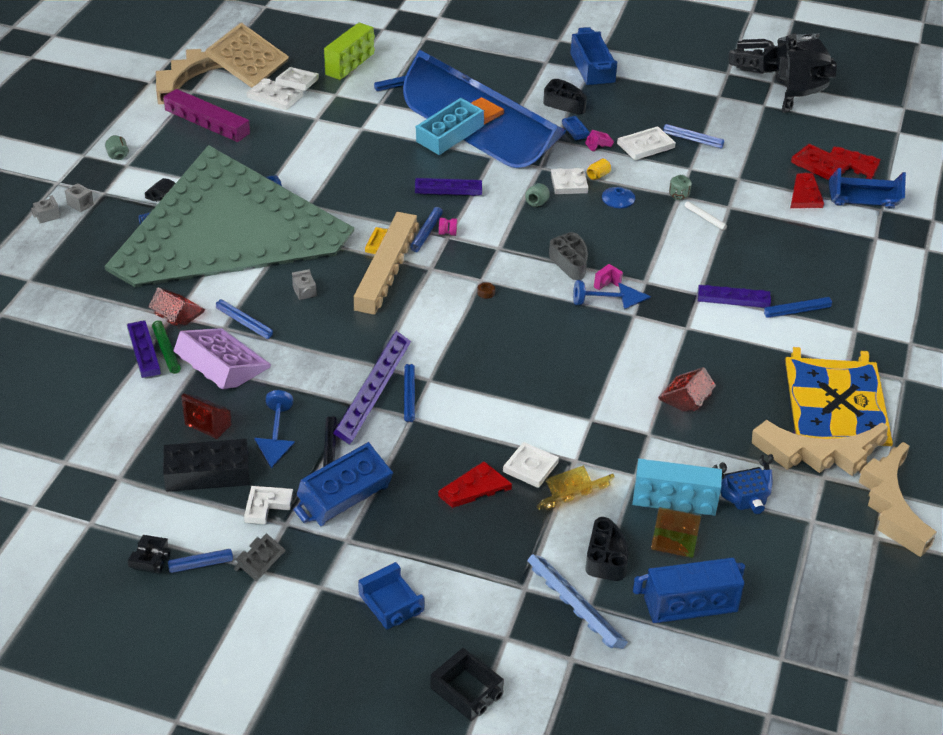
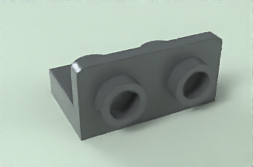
(260, 557)

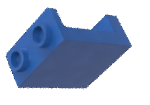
(390, 596)

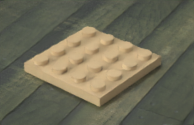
(246, 55)

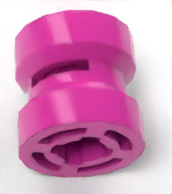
(443, 226)

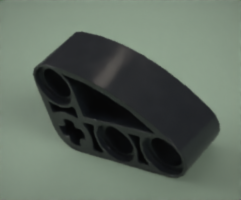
(564, 96)
(607, 551)

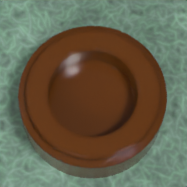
(486, 290)

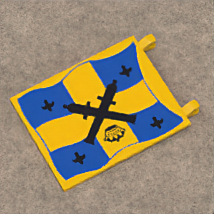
(835, 396)

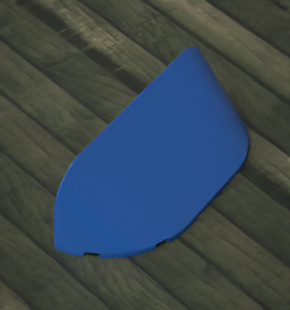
(513, 138)

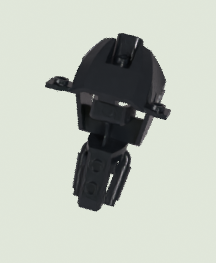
(798, 63)

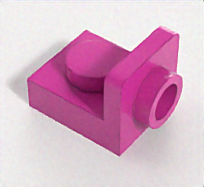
(598, 138)
(607, 275)

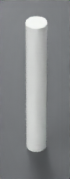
(705, 215)

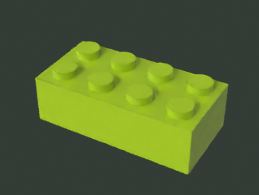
(349, 50)

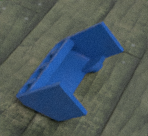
(867, 191)

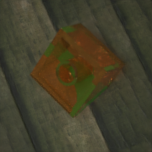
(676, 532)

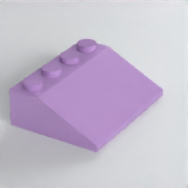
(219, 356)

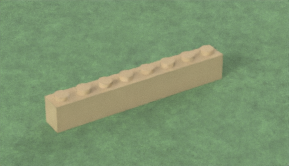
(385, 263)

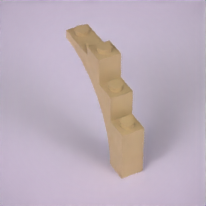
(182, 71)
(790, 448)
(895, 516)

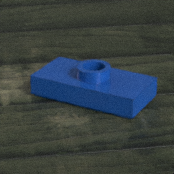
(575, 127)

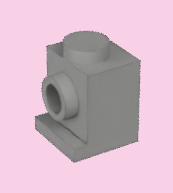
(46, 210)
(304, 284)

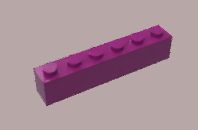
(207, 115)

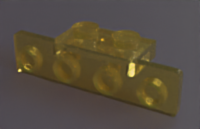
(572, 483)

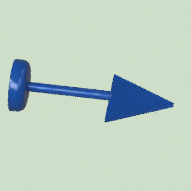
(629, 295)
(273, 448)

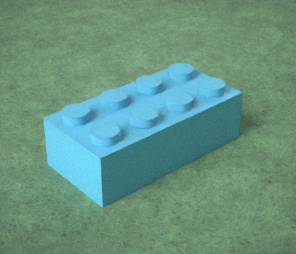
(449, 126)
(677, 486)

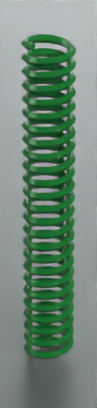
(162, 344)

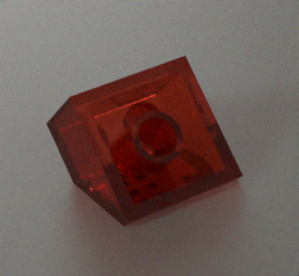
(174, 307)
(688, 390)
(205, 415)

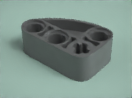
(569, 254)

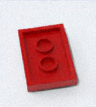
(819, 161)

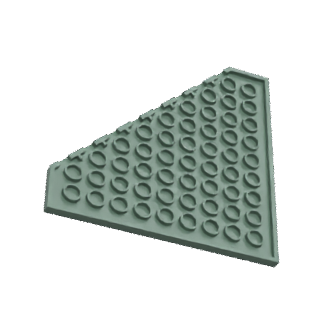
(225, 221)

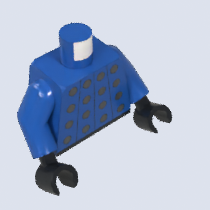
(748, 487)

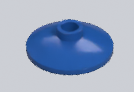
(618, 197)

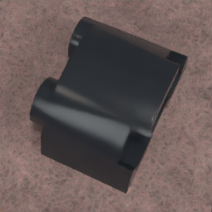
(159, 189)
(150, 554)

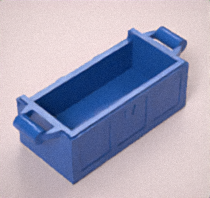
(593, 57)
(342, 484)
(692, 589)

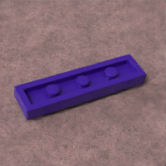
(448, 186)
(734, 296)
(143, 349)

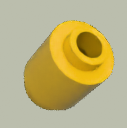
(599, 169)

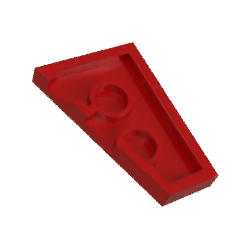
(859, 162)
(806, 192)
(473, 484)

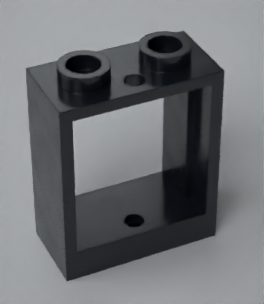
(454, 667)

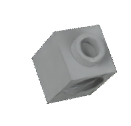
(79, 197)

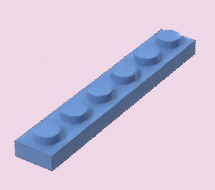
(581, 606)

